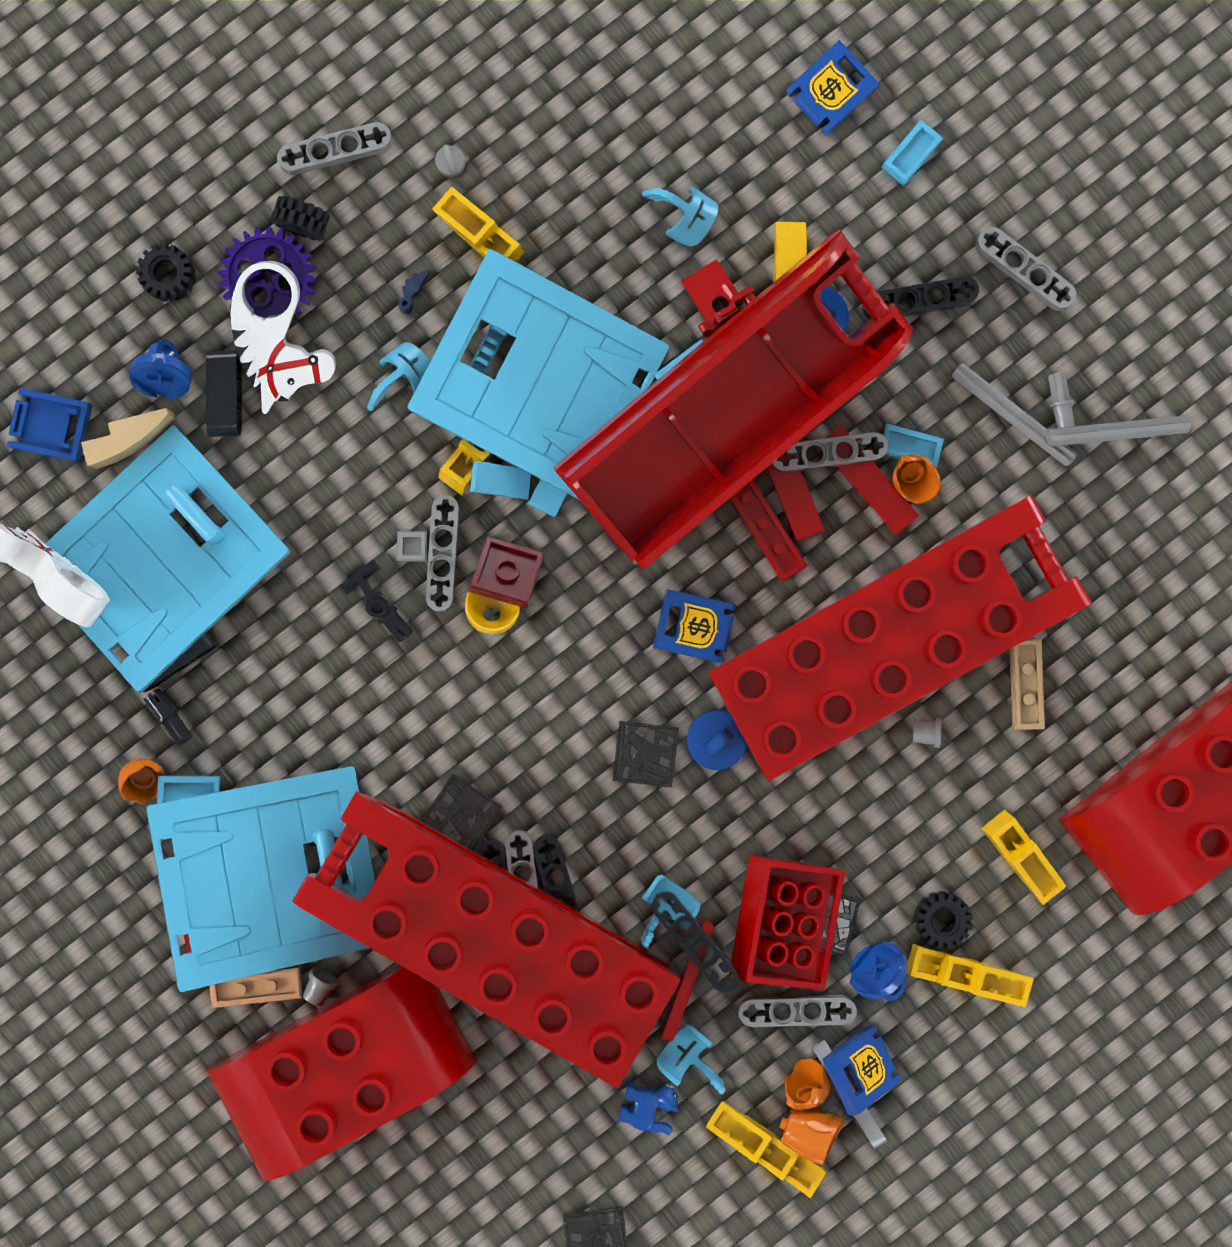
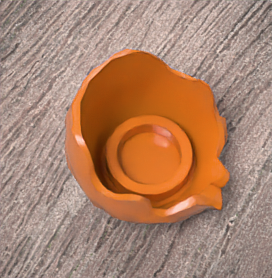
(916, 478)
(139, 780)
(807, 1085)

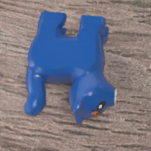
(646, 1101)

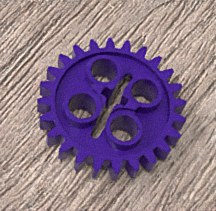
(257, 249)

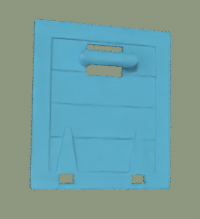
(558, 381)
(156, 576)
(241, 867)

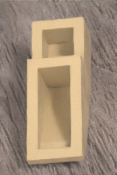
(126, 437)

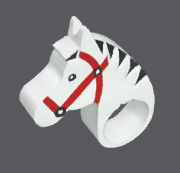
(261, 343)
(55, 577)

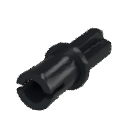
(168, 717)

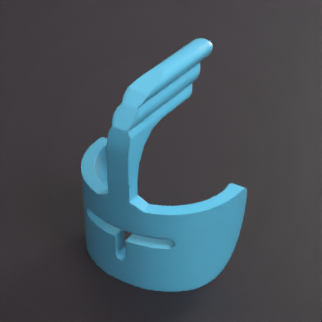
(699, 228)
(409, 353)
(661, 884)
(671, 1053)

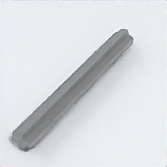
(1011, 413)
(1118, 431)

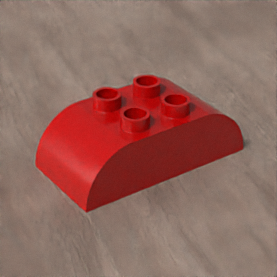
(1165, 815)
(341, 1071)

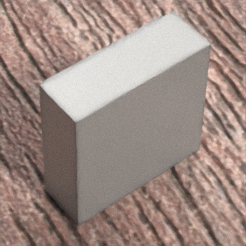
(412, 546)

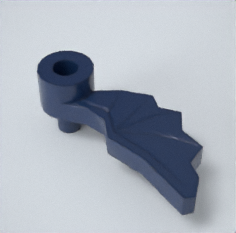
(411, 289)

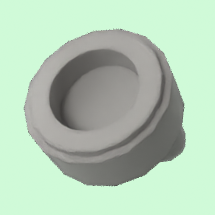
(450, 161)

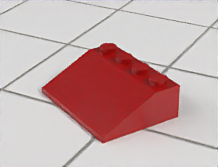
(784, 899)

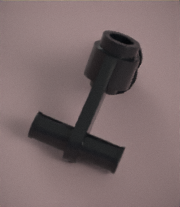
(376, 602)

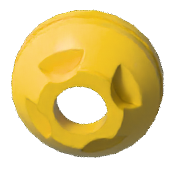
(475, 606)

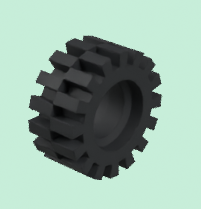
(300, 218)
(148, 272)
(956, 932)

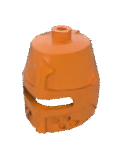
(811, 1133)

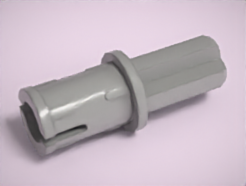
(1061, 400)

